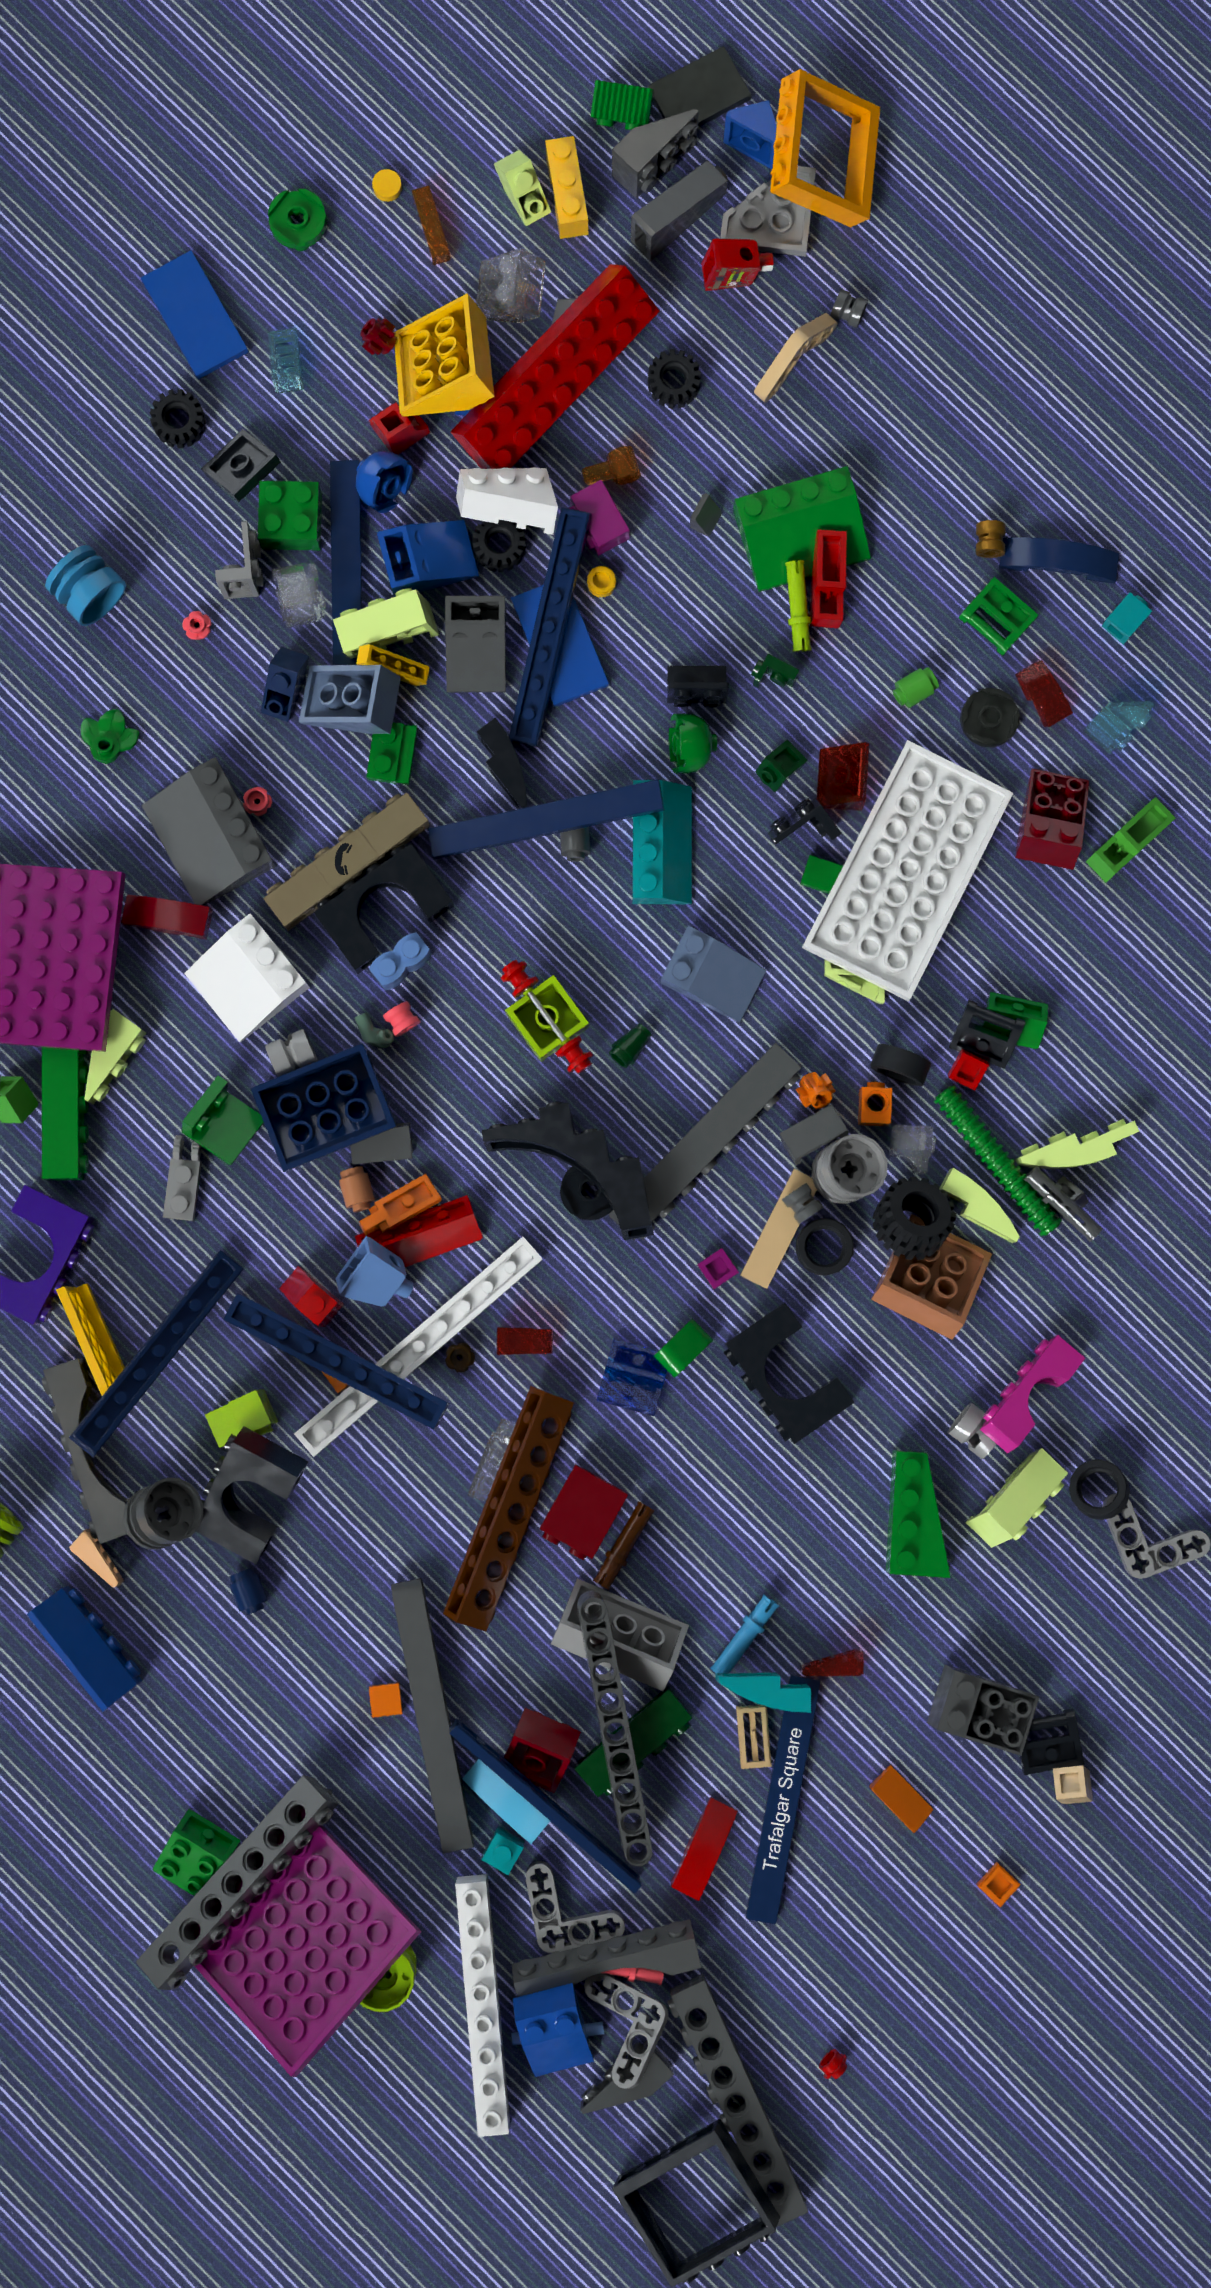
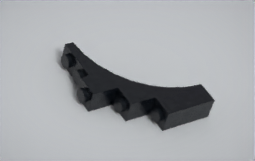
(588, 1152)

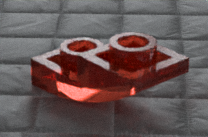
(1045, 692)

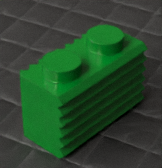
(621, 104)

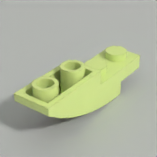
(1067, 1152)

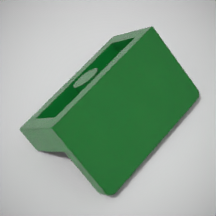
(1032, 1012)

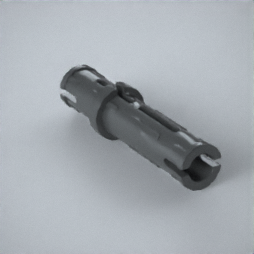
(1037, 1178)

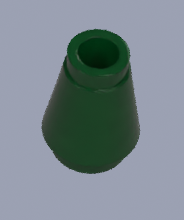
(629, 1046)

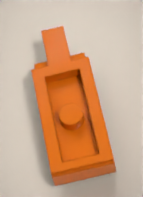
(401, 1205)

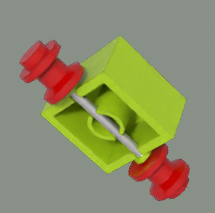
(547, 1017)

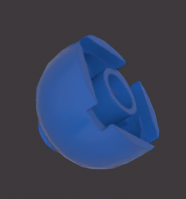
(381, 480)

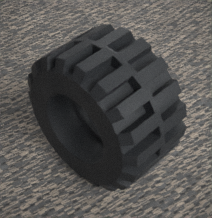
(924, 1201)

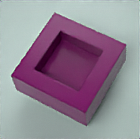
(717, 1268)

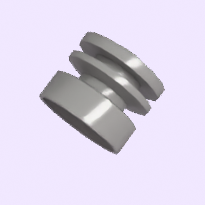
(862, 1160)

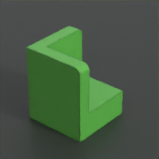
(15, 1100)

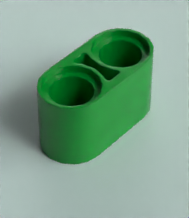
(683, 1348)

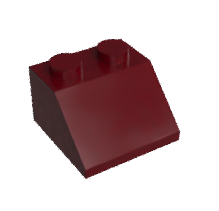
(542, 1749)

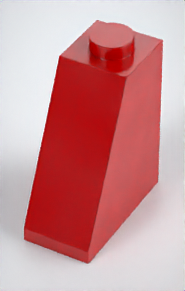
(311, 1297)

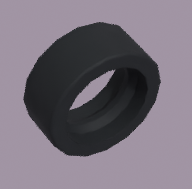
(900, 1064)
(843, 1234)
(1087, 1469)

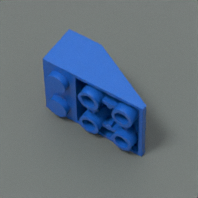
(427, 555)

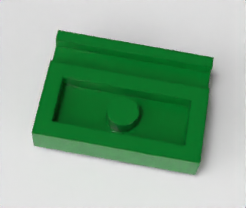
(392, 755)

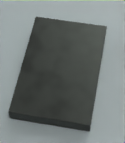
(706, 85)

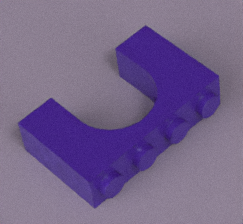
(67, 1232)

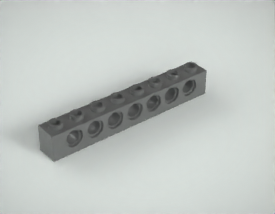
(158, 1959)
(697, 1994)

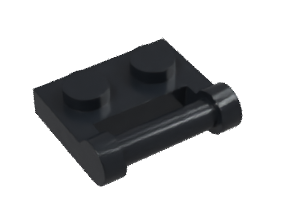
(984, 1042)
(1054, 1751)

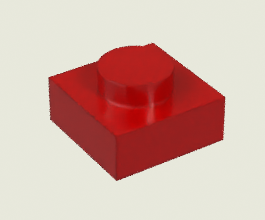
(968, 1069)

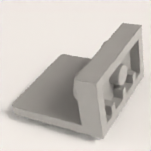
(244, 581)

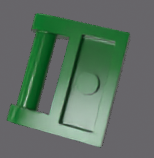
(1005, 609)

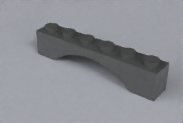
(70, 1392)
(663, 1949)

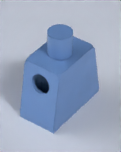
(373, 1275)

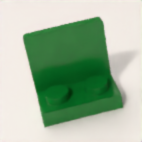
(221, 1122)
(194, 1852)

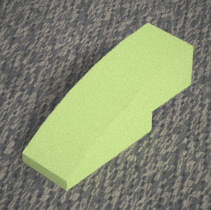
(978, 1205)

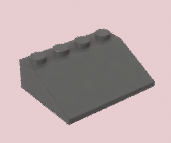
(207, 833)

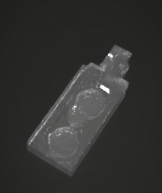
(491, 1460)

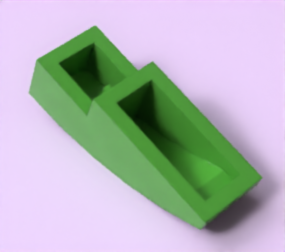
(1130, 839)

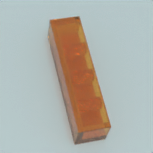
(431, 225)

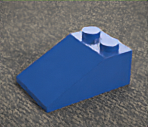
(552, 2030)

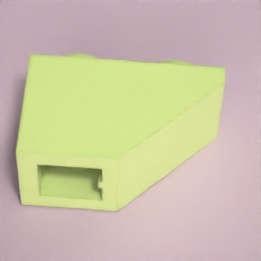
(522, 187)

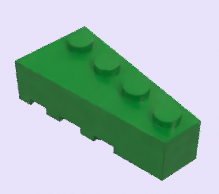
(914, 1524)

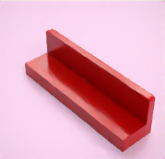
(431, 1232)

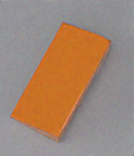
(901, 1798)

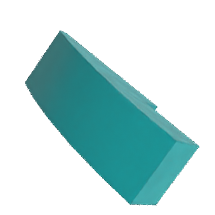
(766, 1690)

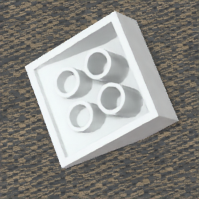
(246, 978)

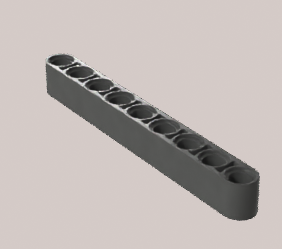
(432, 1715)
(614, 1743)

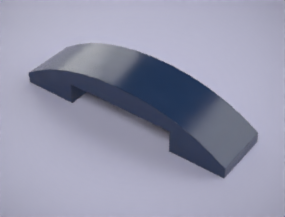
(1061, 557)

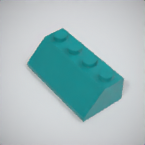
(664, 849)

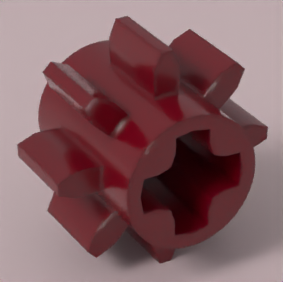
(378, 336)

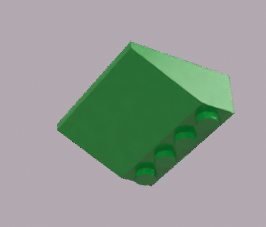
(783, 524)

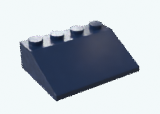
(323, 1107)

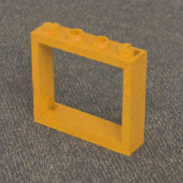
(862, 149)

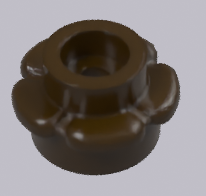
(460, 1349)

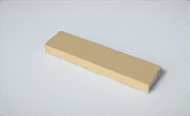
(775, 1235)

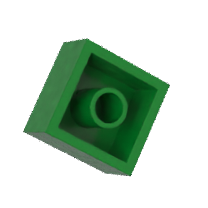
(289, 515)

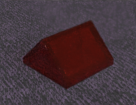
(843, 776)

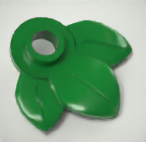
(109, 732)

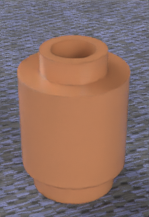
(356, 1189)

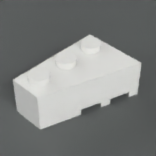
(508, 495)

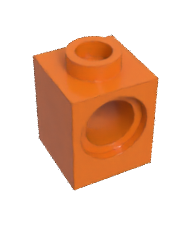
(866, 1116)

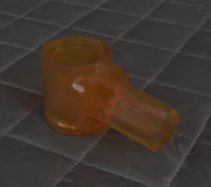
(620, 466)

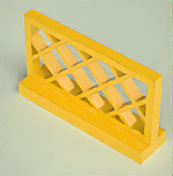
(92, 1334)

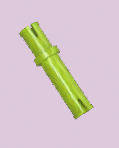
(798, 606)

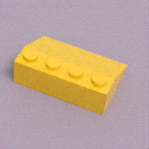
(444, 360)

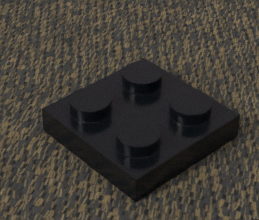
(241, 465)

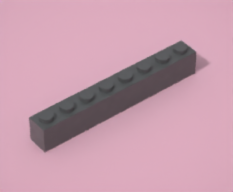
(718, 1131)

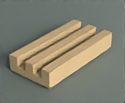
(755, 1763)

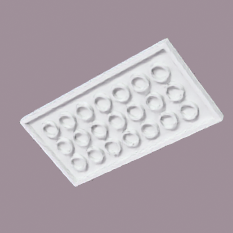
(907, 870)

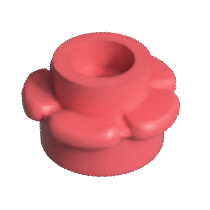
(200, 632)
(249, 801)

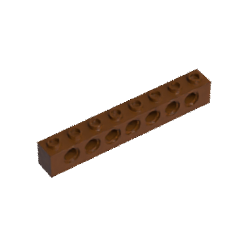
(495, 1517)

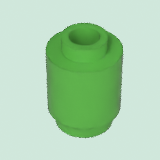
(915, 687)

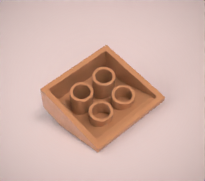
(936, 1288)

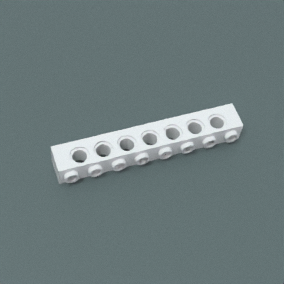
(482, 2005)

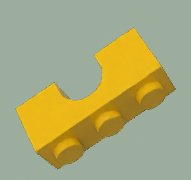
(567, 187)

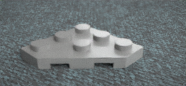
(771, 220)

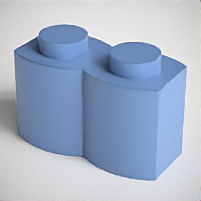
(407, 956)

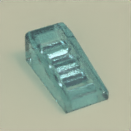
(289, 378)

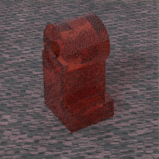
(524, 1341)

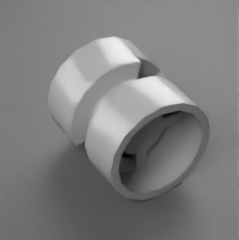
(291, 1054)
(967, 1429)

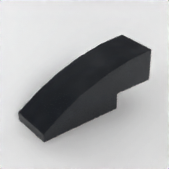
(504, 762)

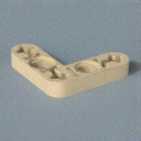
(800, 342)

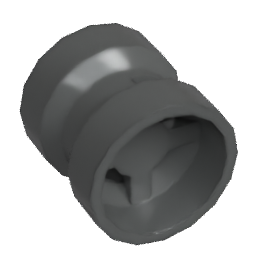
(849, 308)
(799, 1197)

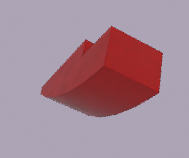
(828, 579)
(704, 1848)

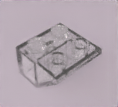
(511, 286)

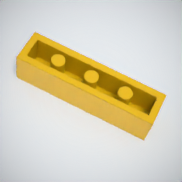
(409, 670)

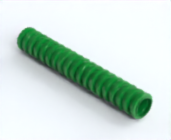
(997, 1160)

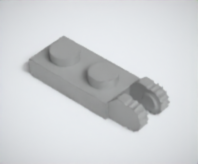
(183, 1182)

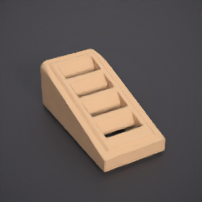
(95, 1556)

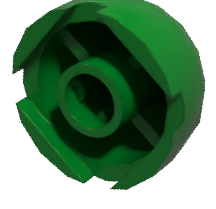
(690, 743)

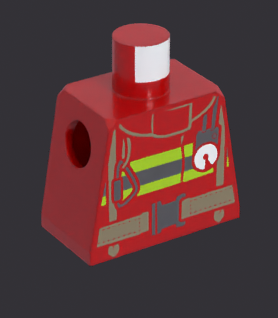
(733, 263)

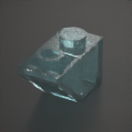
(1116, 721)

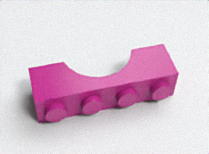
(1011, 1419)

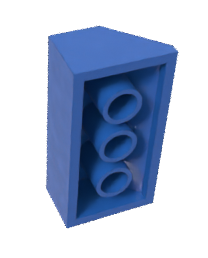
(85, 1647)

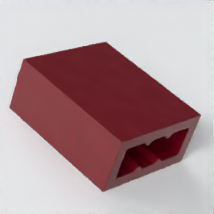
(583, 1512)

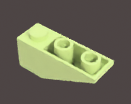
(122, 1040)

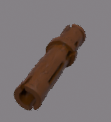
(625, 1542)

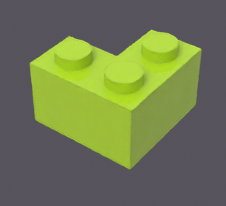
(248, 1410)

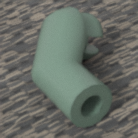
(372, 1035)

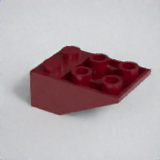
(1053, 819)

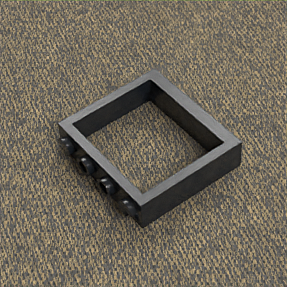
(649, 2230)

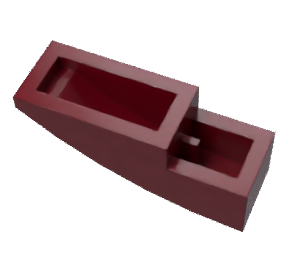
(167, 916)

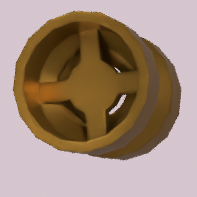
(990, 538)

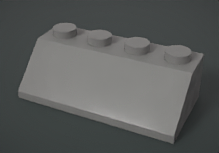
(643, 1639)

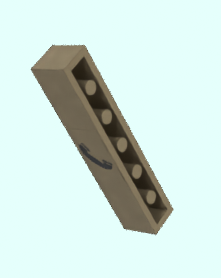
(346, 860)

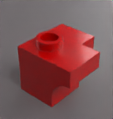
(398, 431)

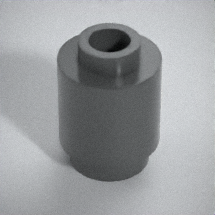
(575, 844)

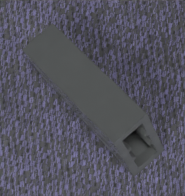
(677, 209)

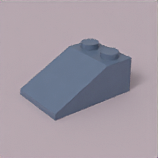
(350, 698)
(712, 974)

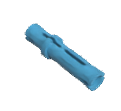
(745, 1635)

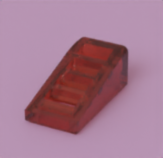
(842, 1664)

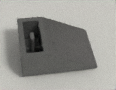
(653, 150)
(475, 643)
(982, 1710)

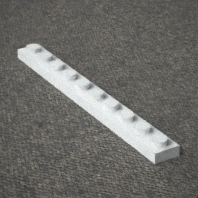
(423, 1342)

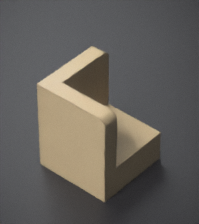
(1072, 1784)

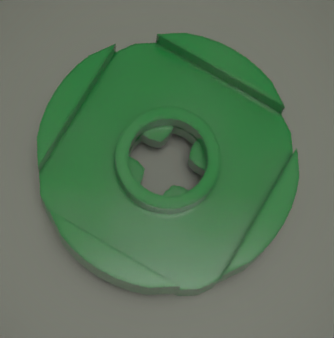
(297, 235)

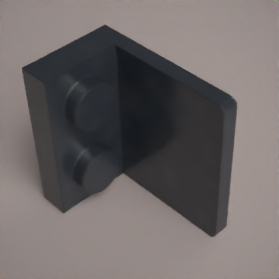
(697, 685)
(805, 811)

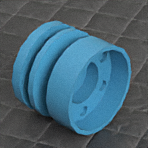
(85, 585)

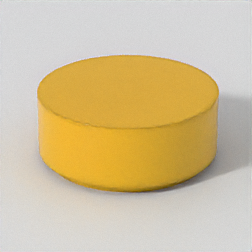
(387, 185)
(601, 581)

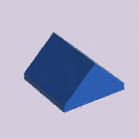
(752, 131)

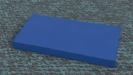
(194, 314)
(578, 664)

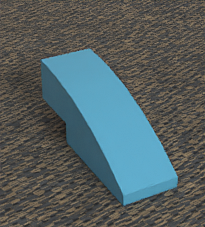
(506, 1801)

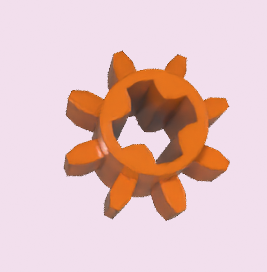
(815, 1090)

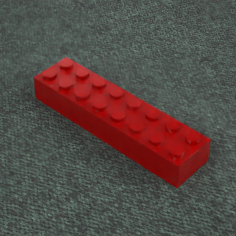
(556, 369)

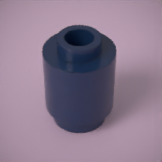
(247, 1591)

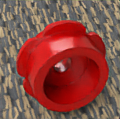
(833, 2064)

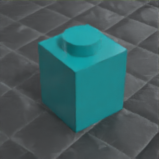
(1127, 617)
(503, 1850)

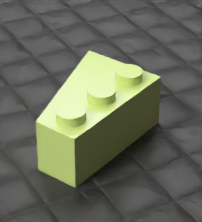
(385, 622)
(1019, 1499)

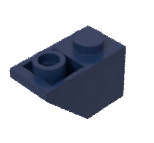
(284, 683)

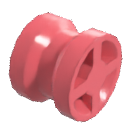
(401, 1018)

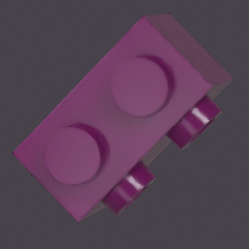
(607, 525)

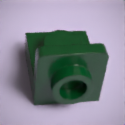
(779, 672)
(780, 765)

